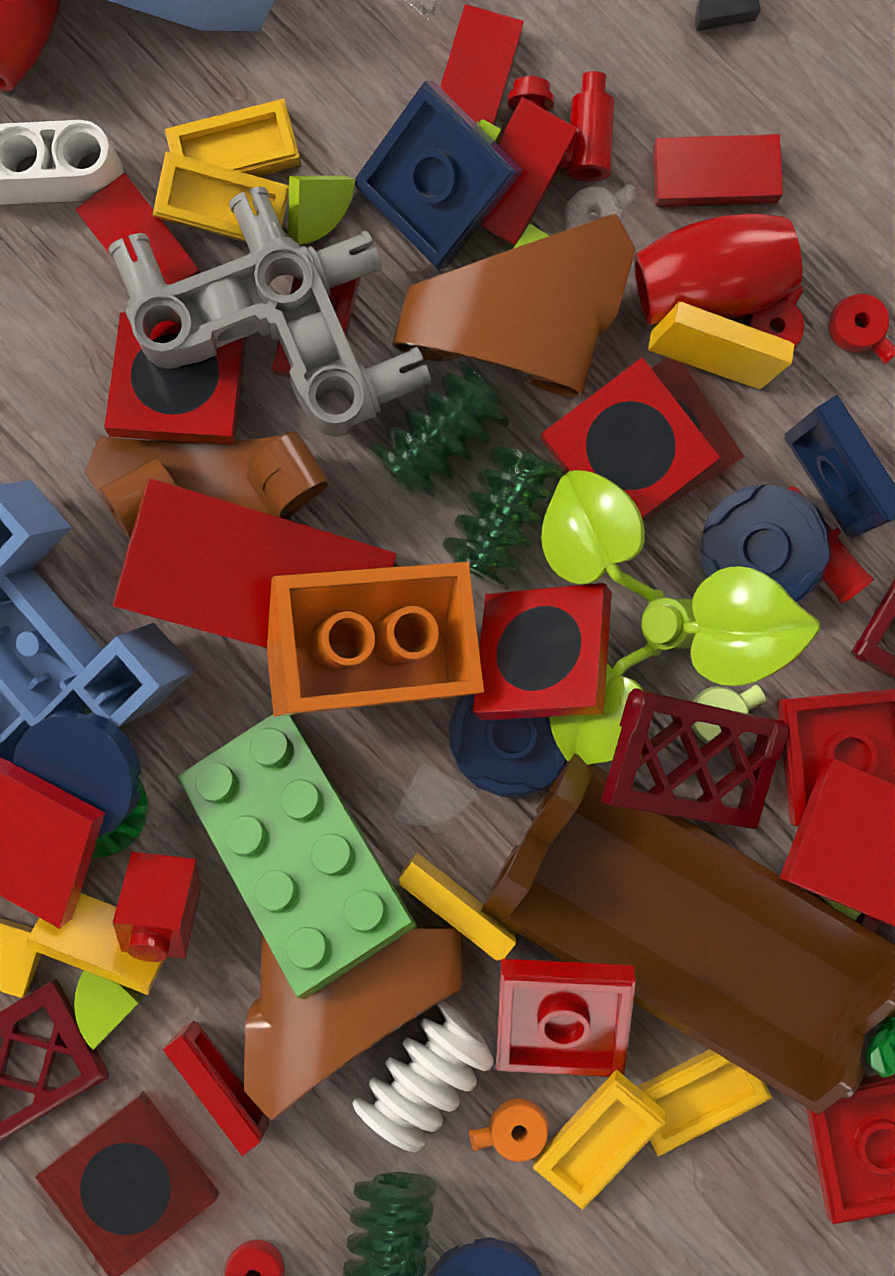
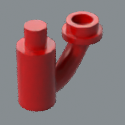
(591, 113)

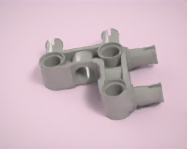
(237, 302)

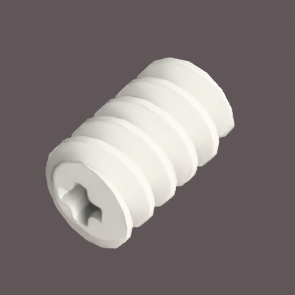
(427, 1081)

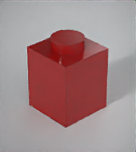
(157, 906)

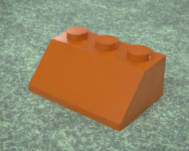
(372, 638)

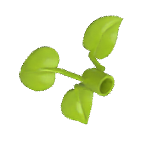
(736, 624)

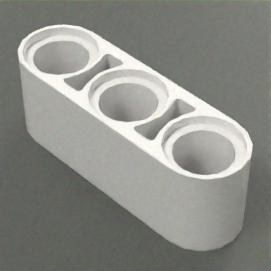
(58, 153)

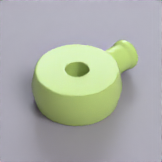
(727, 699)

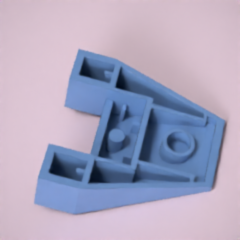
(44, 649)

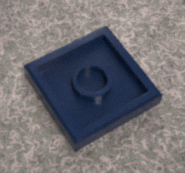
(437, 175)
(843, 468)

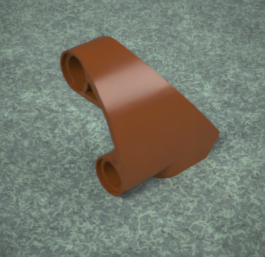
(526, 306)
(260, 474)
(303, 1042)

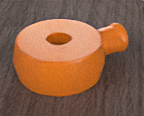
(508, 1144)

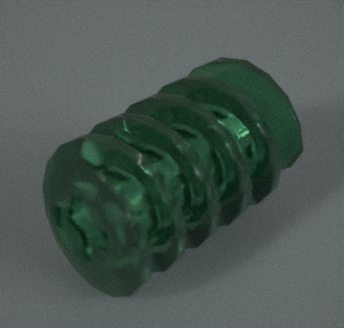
(442, 432)
(501, 513)
(393, 1225)

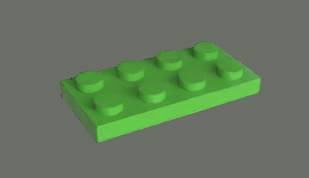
(295, 854)

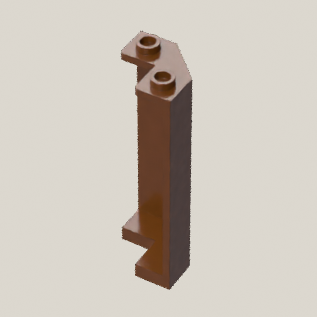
(710, 937)

